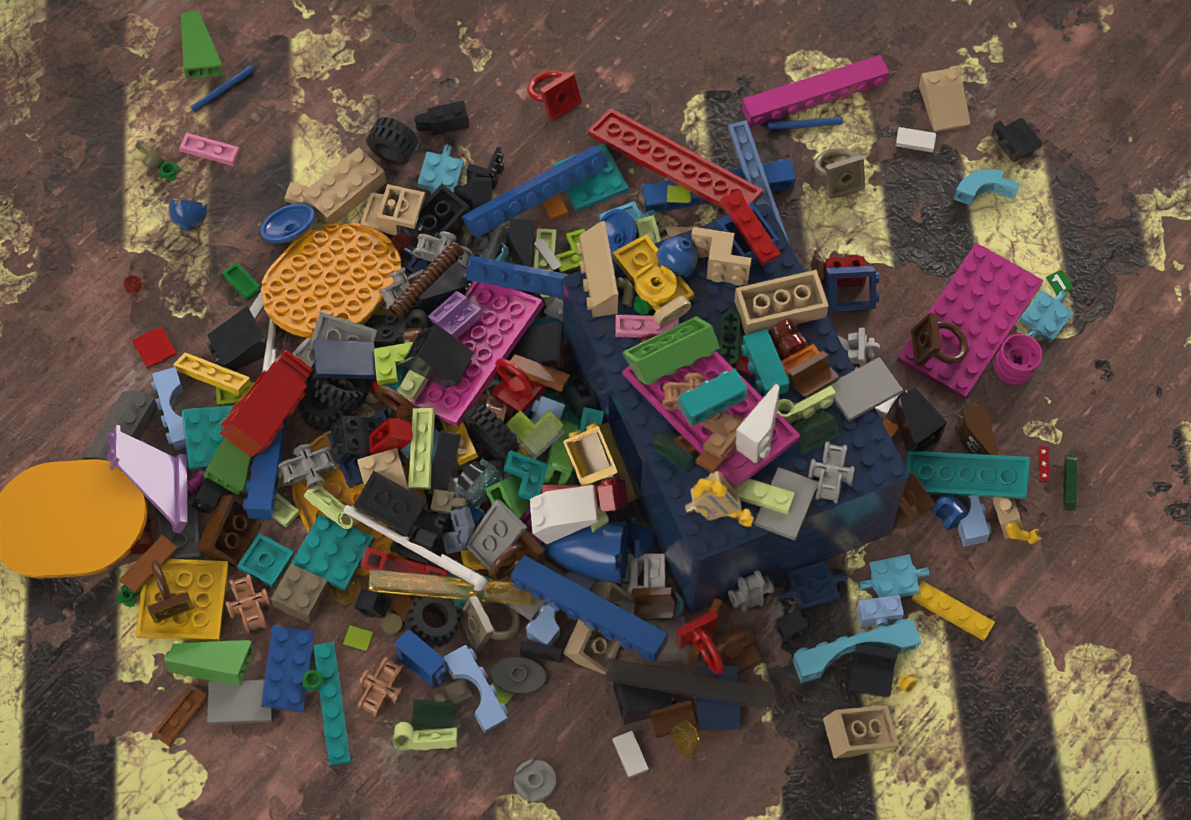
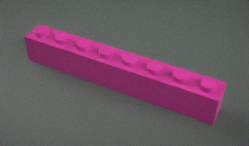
(815, 91)

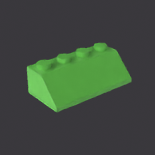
(672, 350)

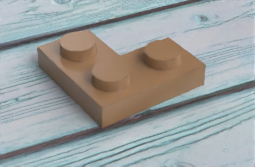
(723, 434)

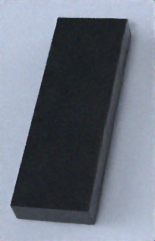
(444, 460)

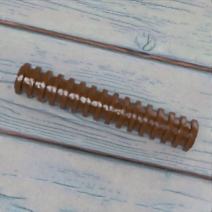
(425, 280)

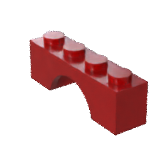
(379, 560)

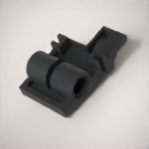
(391, 329)
(425, 533)

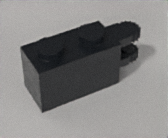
(443, 118)

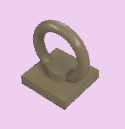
(841, 176)
(478, 626)

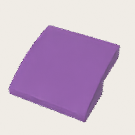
(456, 314)

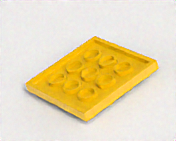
(207, 589)

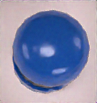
(954, 508)

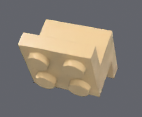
(393, 209)
(721, 262)

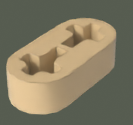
(672, 311)

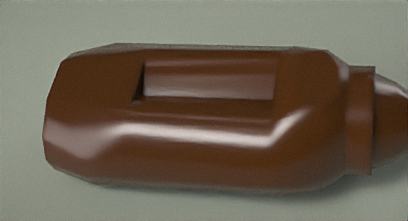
(818, 264)

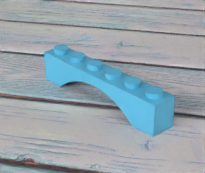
(813, 662)

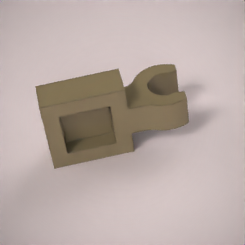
(445, 501)
(456, 693)

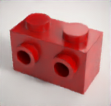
(851, 261)
(390, 435)

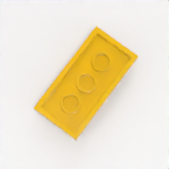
(643, 253)

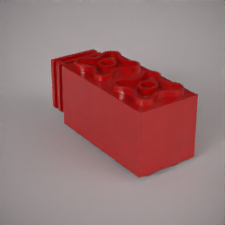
(271, 400)

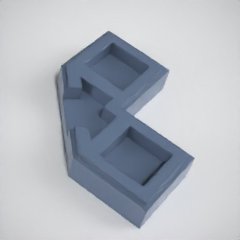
(463, 523)

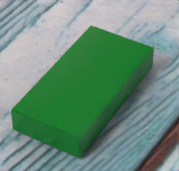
(241, 281)

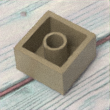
(300, 594)

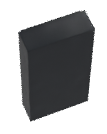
(541, 652)

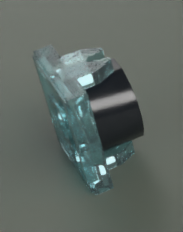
(475, 480)

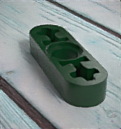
(734, 332)
(1070, 483)

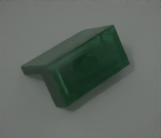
(816, 431)
(666, 447)
(433, 714)

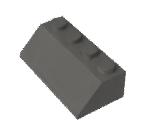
(132, 413)

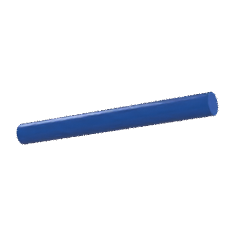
(221, 89)
(805, 123)

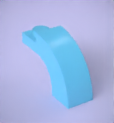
(985, 181)

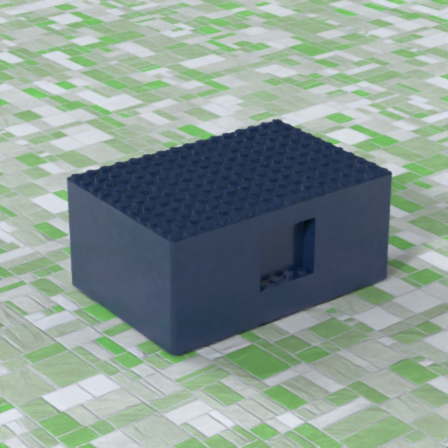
(712, 554)

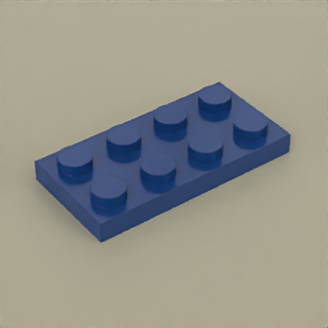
(286, 665)

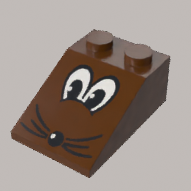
(976, 431)

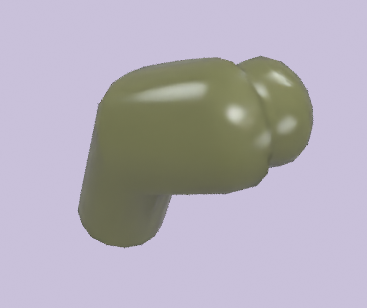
(628, 290)

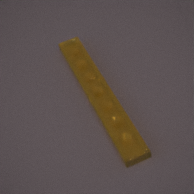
(446, 587)

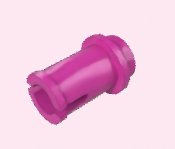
(195, 482)

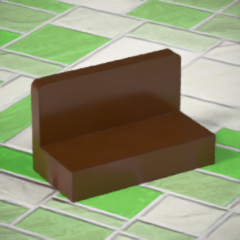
(812, 375)
(654, 603)
(667, 718)

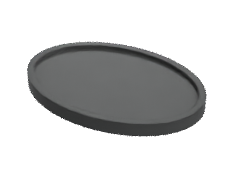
(518, 675)

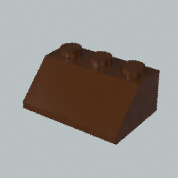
(228, 531)

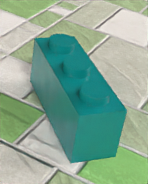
(764, 362)
(712, 397)

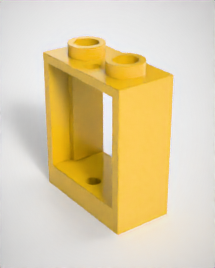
(577, 458)

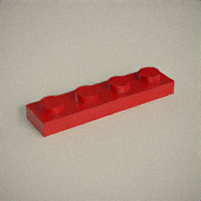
(750, 228)

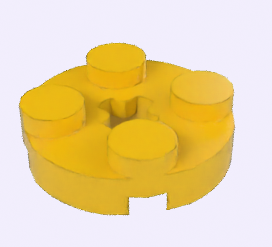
(653, 294)

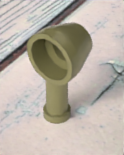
(152, 159)

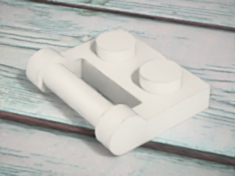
(653, 571)

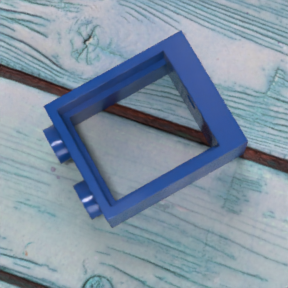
(726, 225)
(845, 272)
(421, 659)

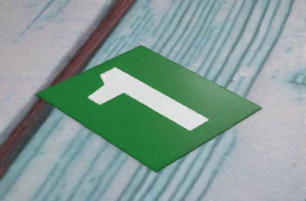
(1059, 282)

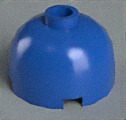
(187, 213)
(678, 255)

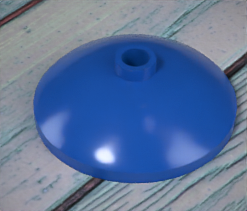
(287, 223)
(619, 228)

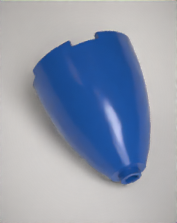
(595, 554)

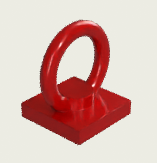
(558, 95)
(516, 389)
(699, 634)

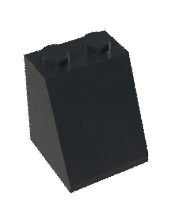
(237, 341)
(438, 357)
(918, 421)
(638, 702)

